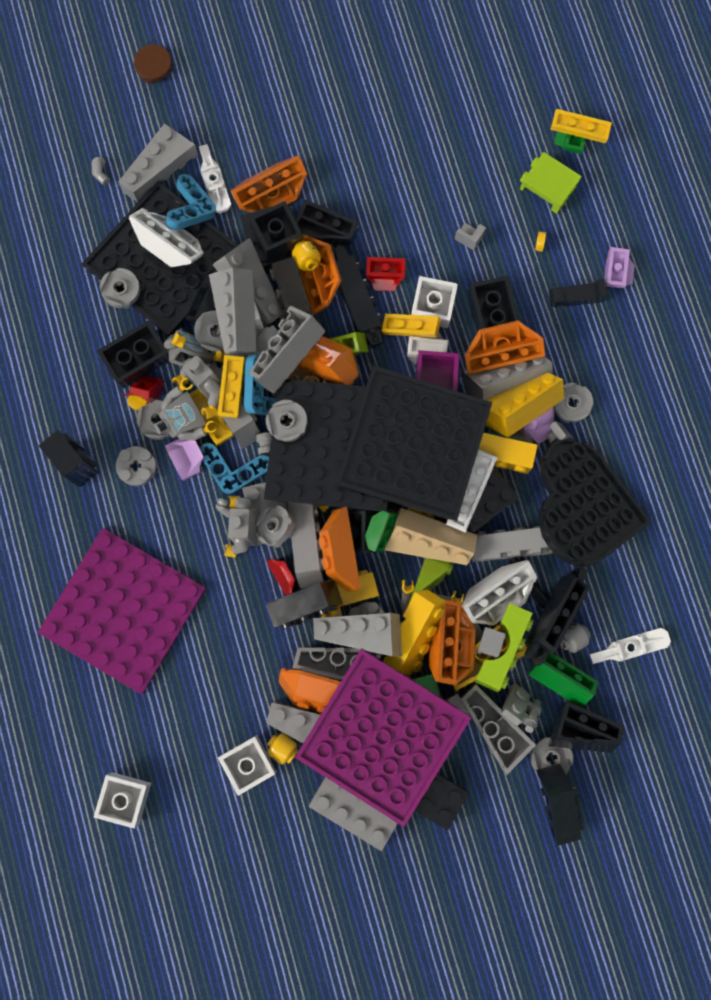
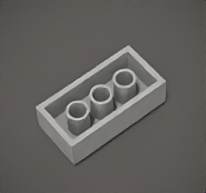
(352, 814)

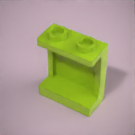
(550, 181)

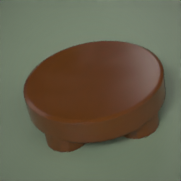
(153, 63)

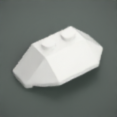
(169, 245)
(490, 597)

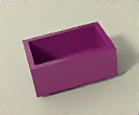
(438, 368)

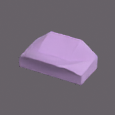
(619, 268)
(539, 427)
(185, 457)

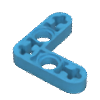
(202, 208)
(255, 395)
(227, 475)

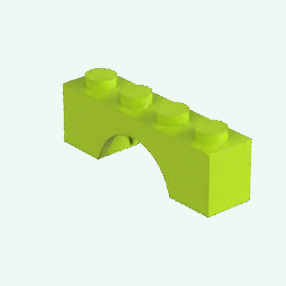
(514, 624)

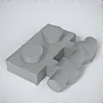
(517, 704)

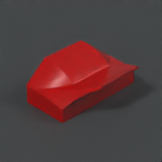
(385, 272)
(147, 388)
(283, 576)

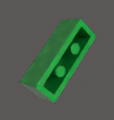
(565, 680)

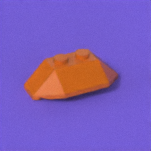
(271, 186)
(324, 280)
(503, 346)
(330, 362)
(339, 551)
(452, 645)
(307, 689)

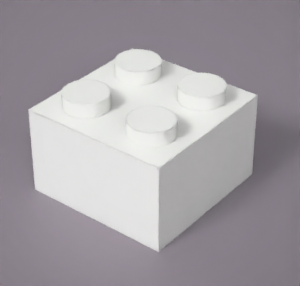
(434, 299)
(247, 765)
(122, 800)

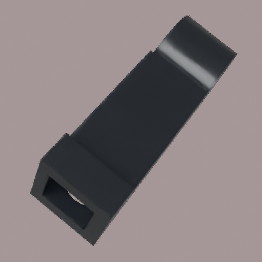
(578, 294)

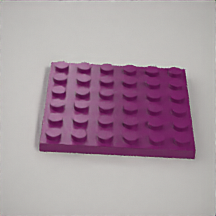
(122, 611)
(383, 737)

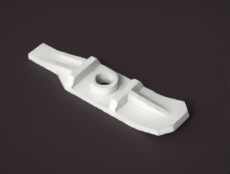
(216, 189)
(643, 644)

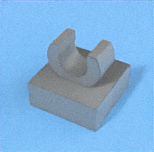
(559, 432)

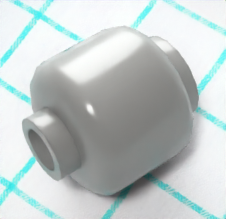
(575, 638)

